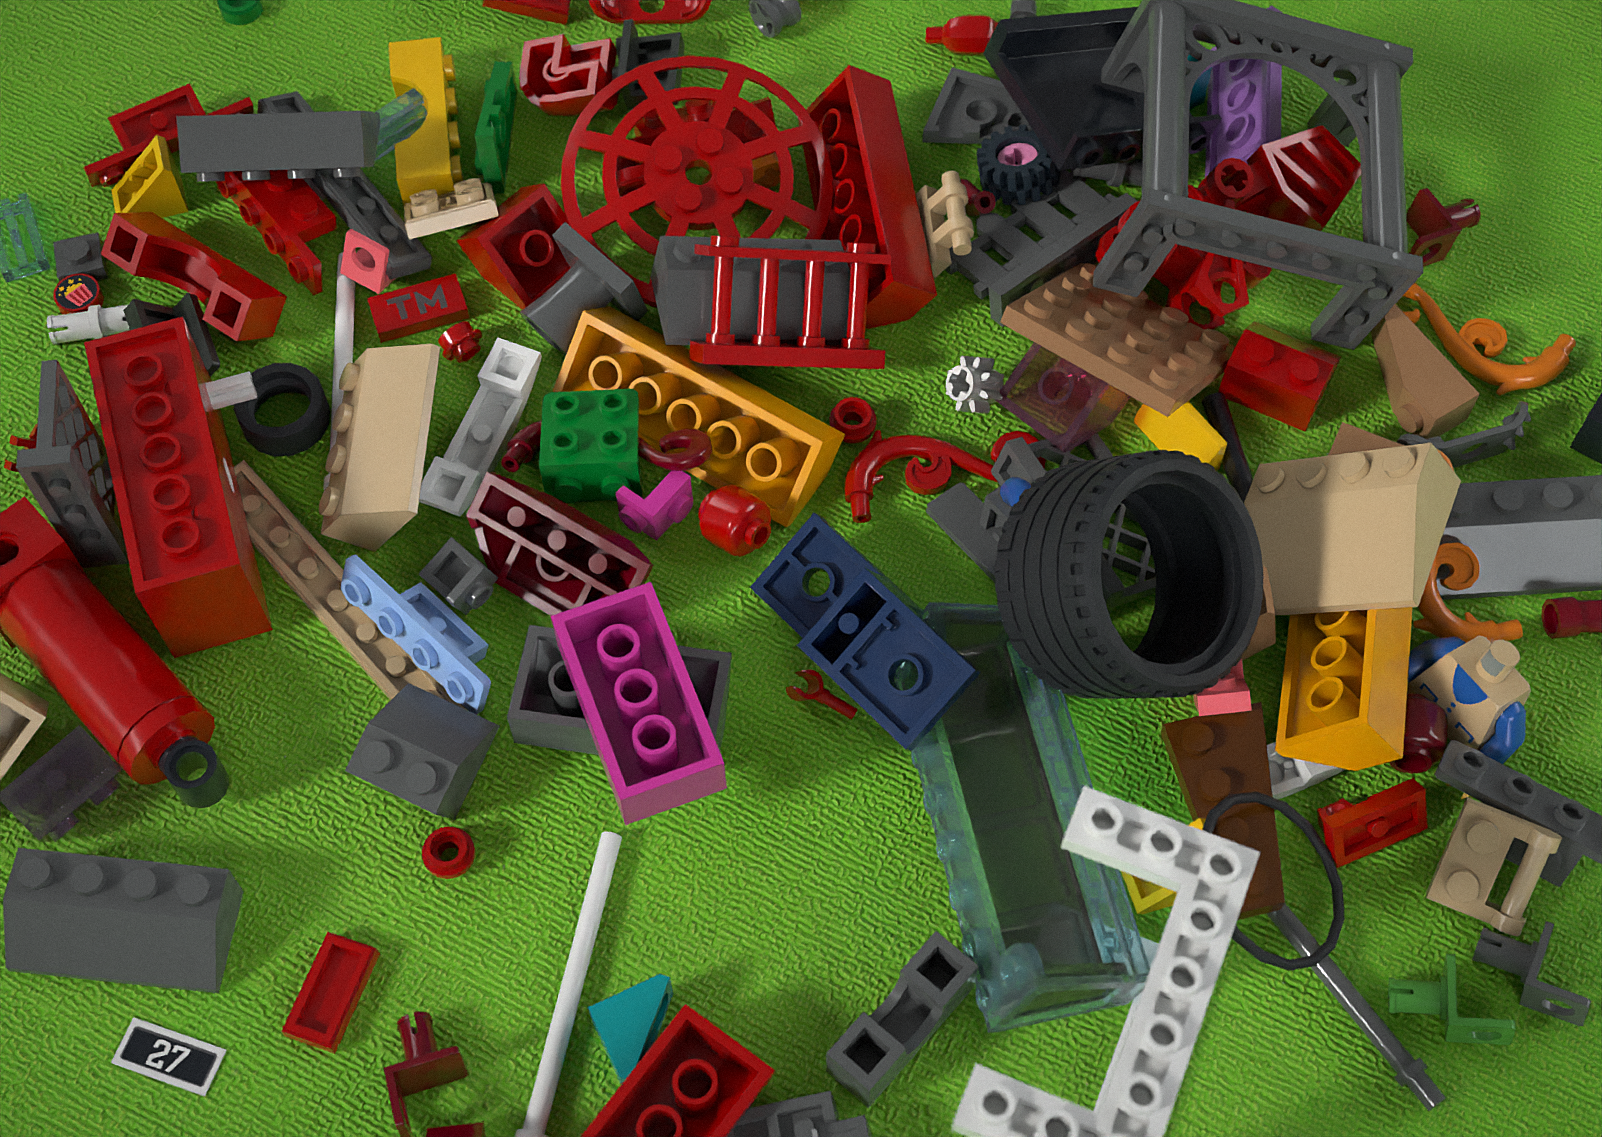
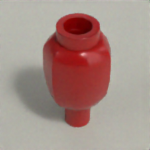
(963, 34)

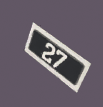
(168, 1056)

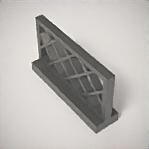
(1021, 461)
(72, 474)

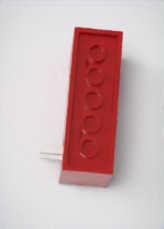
(178, 486)

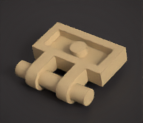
(940, 234)

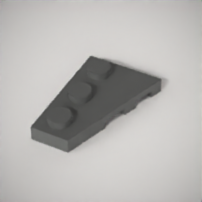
(971, 110)

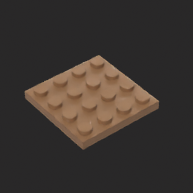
(1121, 338)

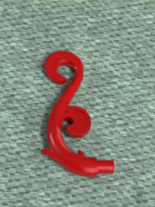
(921, 480)

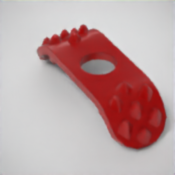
(672, 12)

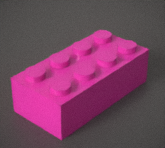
(639, 703)

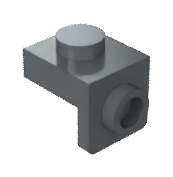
(459, 577)

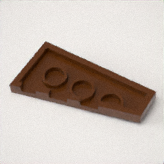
(1227, 757)

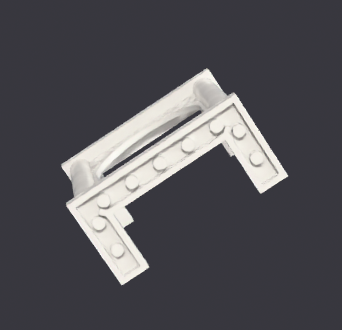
(1168, 1013)

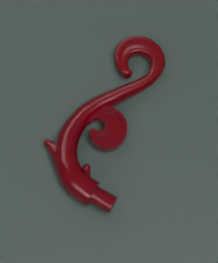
(698, 445)

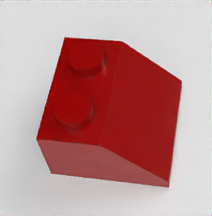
(518, 245)
(1278, 375)

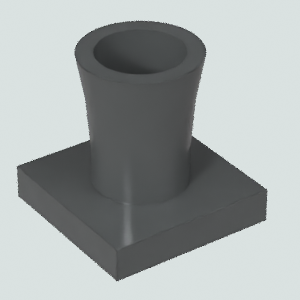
(587, 285)

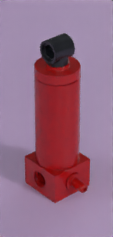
(102, 662)

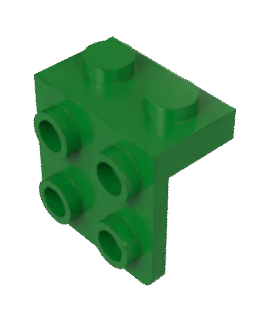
(590, 444)

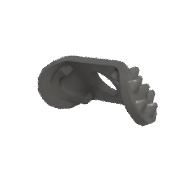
(1494, 440)

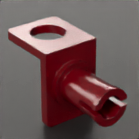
(1438, 225)
(422, 1067)

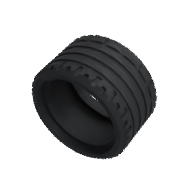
(1203, 566)

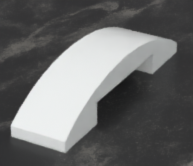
(485, 429)

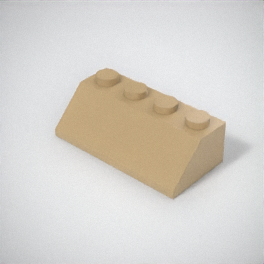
(379, 444)

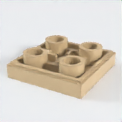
(435, 213)

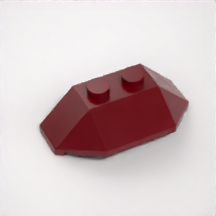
(549, 548)

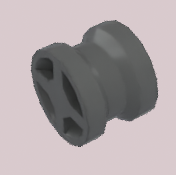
(774, 14)

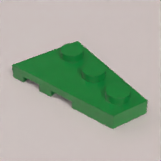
(496, 126)

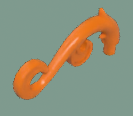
(1490, 334)
(1463, 573)

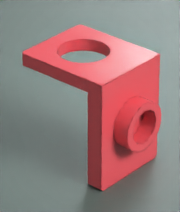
(361, 265)

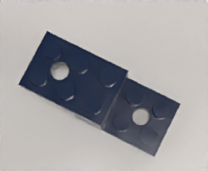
(864, 632)

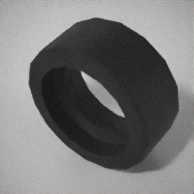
(294, 437)

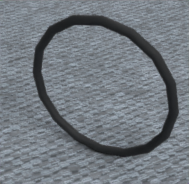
(1328, 862)

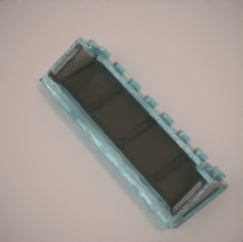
(1000, 794)

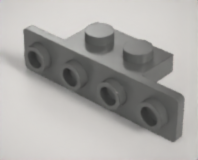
(971, 523)
(1527, 799)

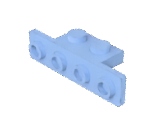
(424, 630)

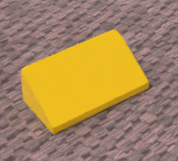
(1184, 432)

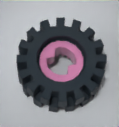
(1016, 166)

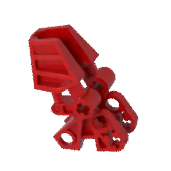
(1285, 180)

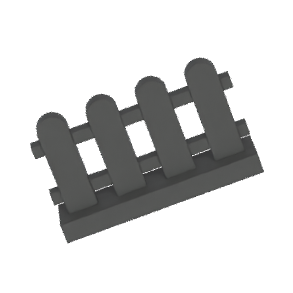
(1032, 263)

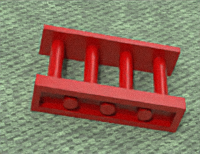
(766, 345)

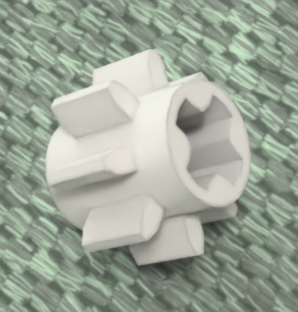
(974, 384)

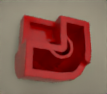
(566, 76)

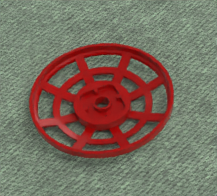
(689, 146)

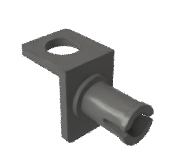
(1526, 962)

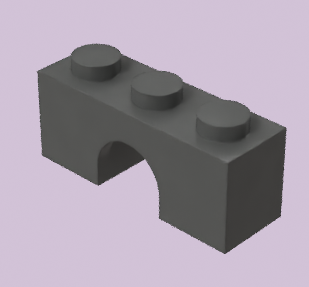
(885, 1041)

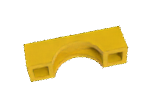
(427, 156)

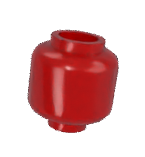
(735, 520)

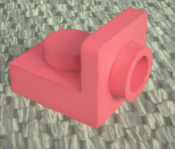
(1226, 696)

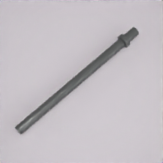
(1409, 1071)

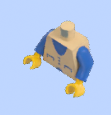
(1476, 690)

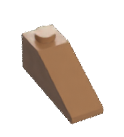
(1419, 380)

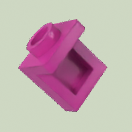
(660, 509)

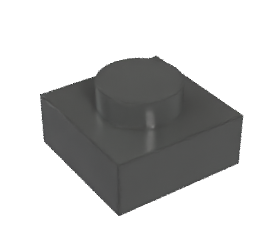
(80, 255)

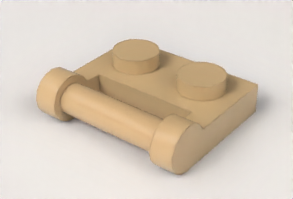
(1475, 858)

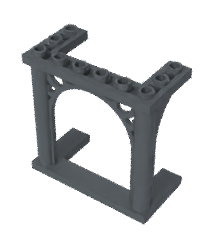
(1361, 104)

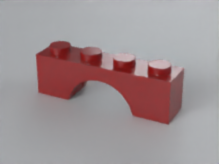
(160, 251)

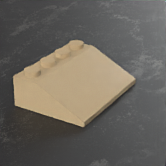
(1351, 527)

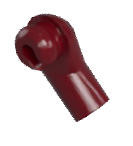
(978, 201)

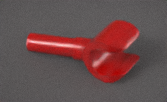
(819, 693)

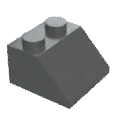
(423, 750)

